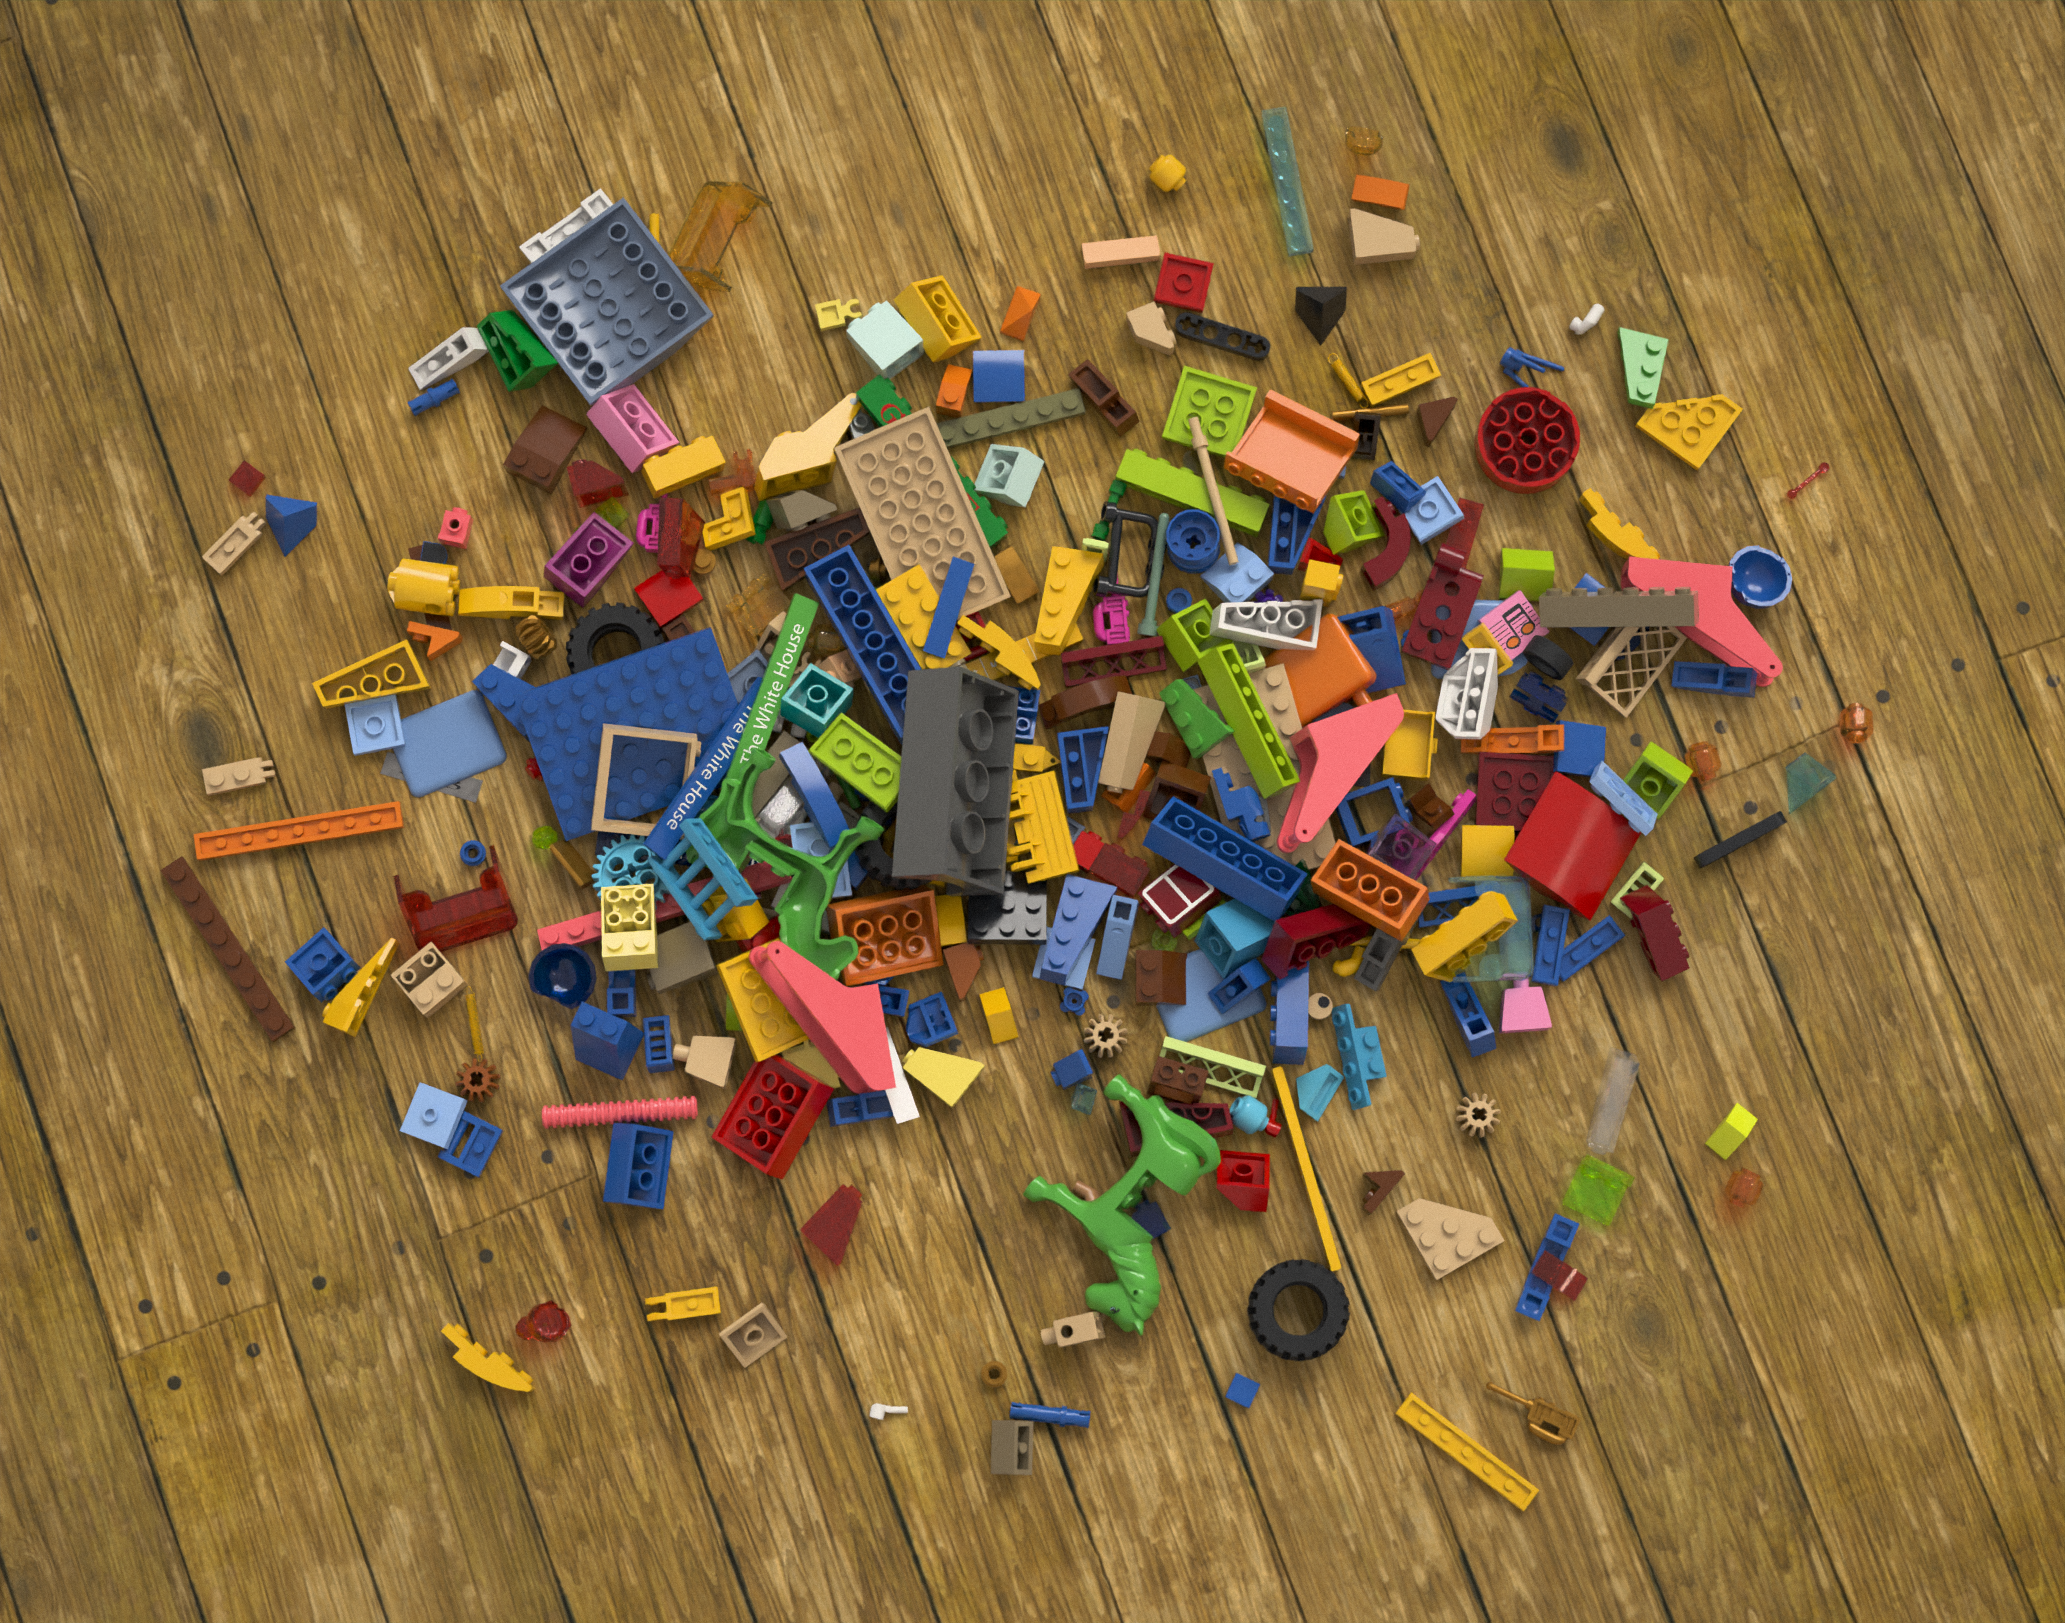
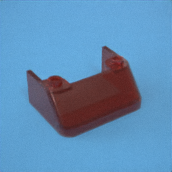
(462, 916)

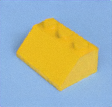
(937, 317)

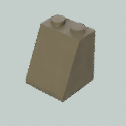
(681, 959)

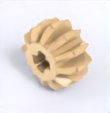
(1100, 1028)
(1478, 1124)

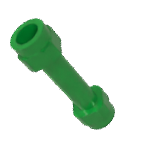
(1116, 492)

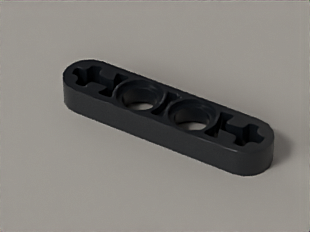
(1220, 341)
(1740, 839)

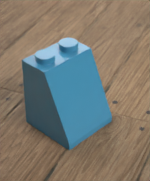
(1233, 936)

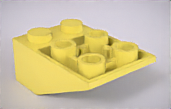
(629, 927)

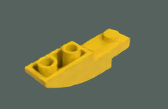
(1606, 527)
(510, 601)
(1010, 656)
(495, 1368)

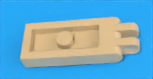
(234, 543)
(237, 775)

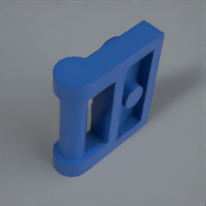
(478, 1147)

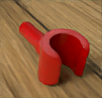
(1273, 1127)

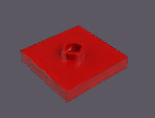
(1183, 282)

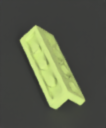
(1220, 1060)

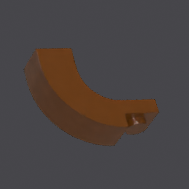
(1082, 700)

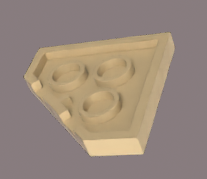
(1447, 1234)

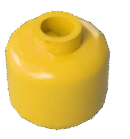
(1167, 173)

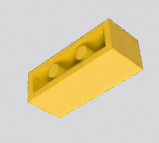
(682, 466)
(1321, 582)

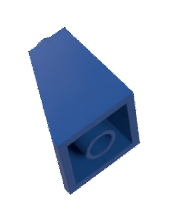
(604, 1040)

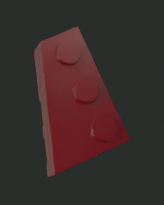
(1657, 932)

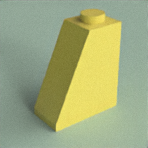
(942, 1073)

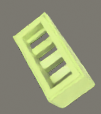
(1096, 546)
(1644, 867)

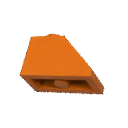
(953, 391)

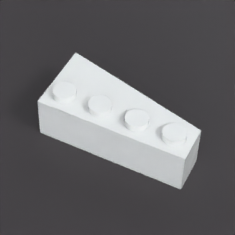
(1268, 623)

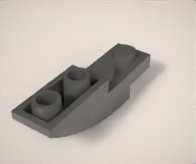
(1380, 957)

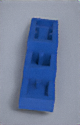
(815, 793)

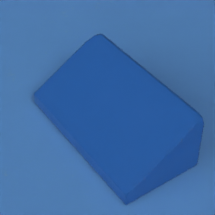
(1397, 486)

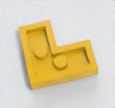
(735, 524)

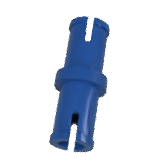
(433, 397)

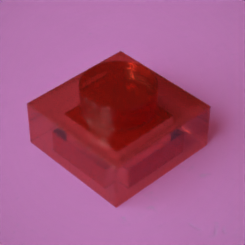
(247, 478)

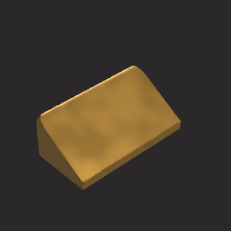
(573, 862)

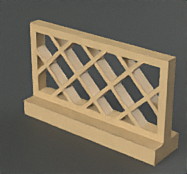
(1608, 652)

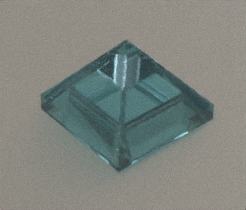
(1083, 1099)

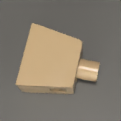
(708, 1058)
(1085, 1328)

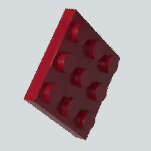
(1510, 787)

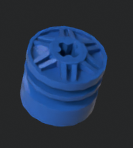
(1188, 528)

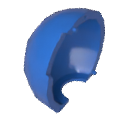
(1759, 577)

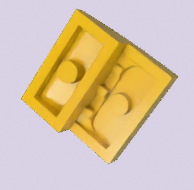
(1485, 850)

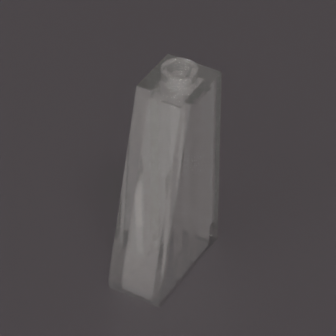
(787, 806)
(1612, 1100)

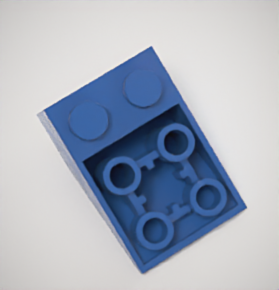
(1379, 645)

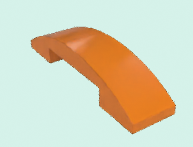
(1518, 740)

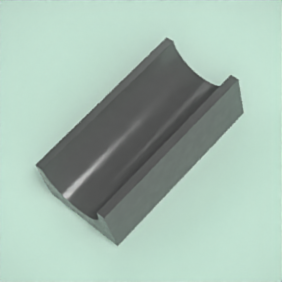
(955, 781)

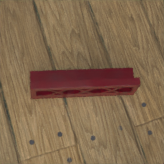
(1113, 651)

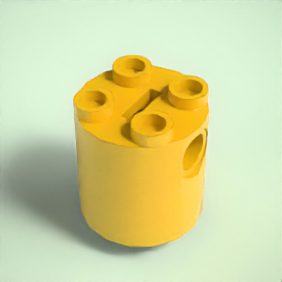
(424, 587)

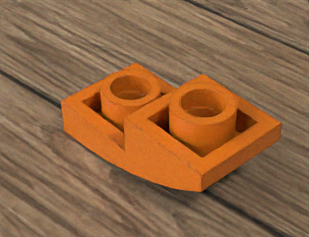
(1380, 191)

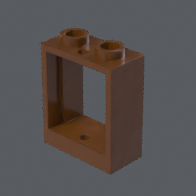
(1177, 1086)

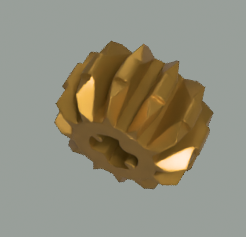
(536, 637)

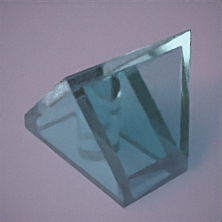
(1805, 780)

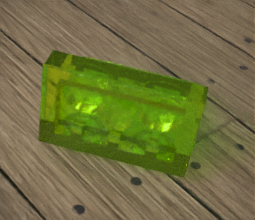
(1597, 1189)

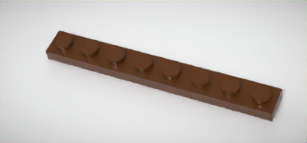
(228, 949)

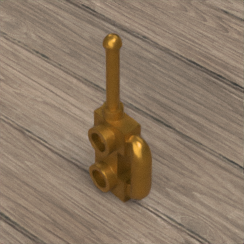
(1542, 1411)

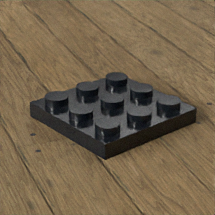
(1010, 917)

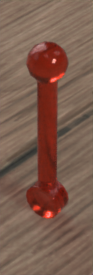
(1823, 468)

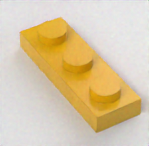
(1400, 380)

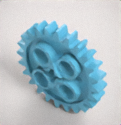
(628, 854)

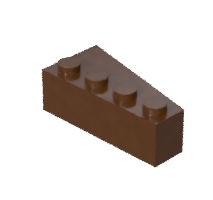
(806, 546)

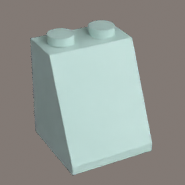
(885, 340)

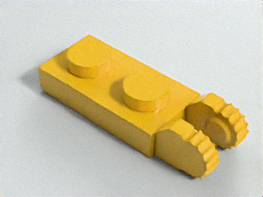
(686, 1304)

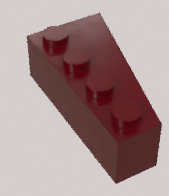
(1309, 936)

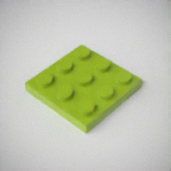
(1219, 405)

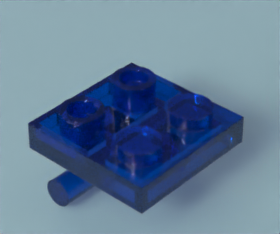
(1539, 696)

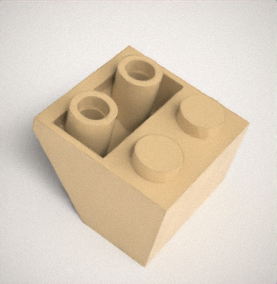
(429, 980)

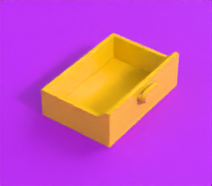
(1410, 747)

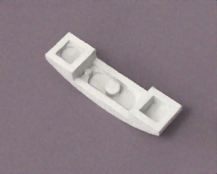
(589, 209)

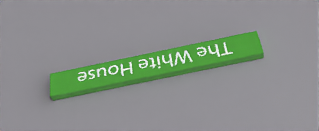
(775, 681)

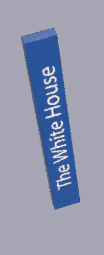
(701, 780)

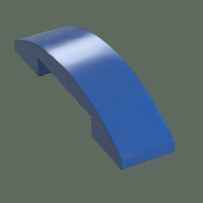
(1556, 1242)

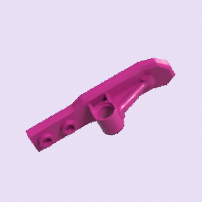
(1461, 805)

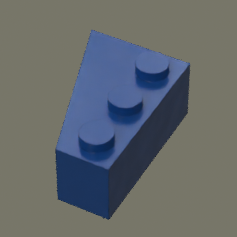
(1289, 534)
(499, 689)
(1081, 763)

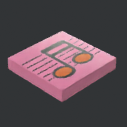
(1514, 624)

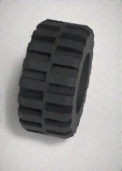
(606, 621)
(875, 859)
(1334, 1304)

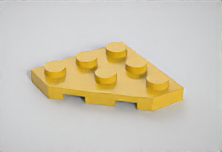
(1690, 426)

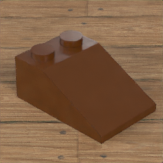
(544, 449)

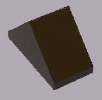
(1367, 426)

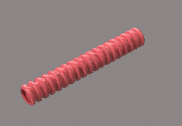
(619, 1112)

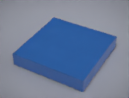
(1582, 749)

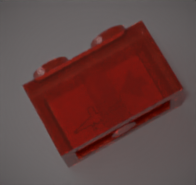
(1119, 869)

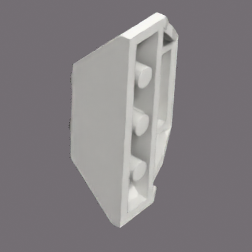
(1469, 695)

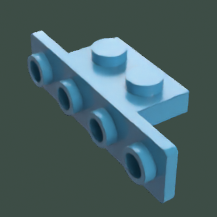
(1359, 1055)

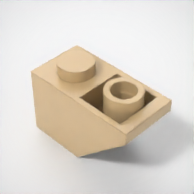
(1149, 328)

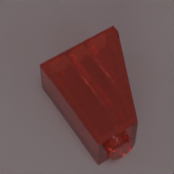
(678, 537)
(835, 1223)

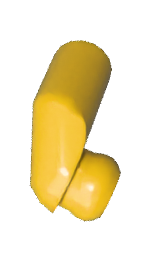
(1351, 965)

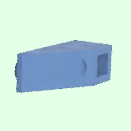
(1117, 936)

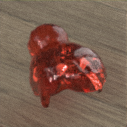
(532, 1326)

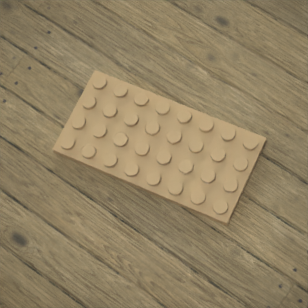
(920, 507)
(1279, 703)

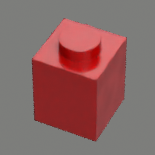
(1087, 849)

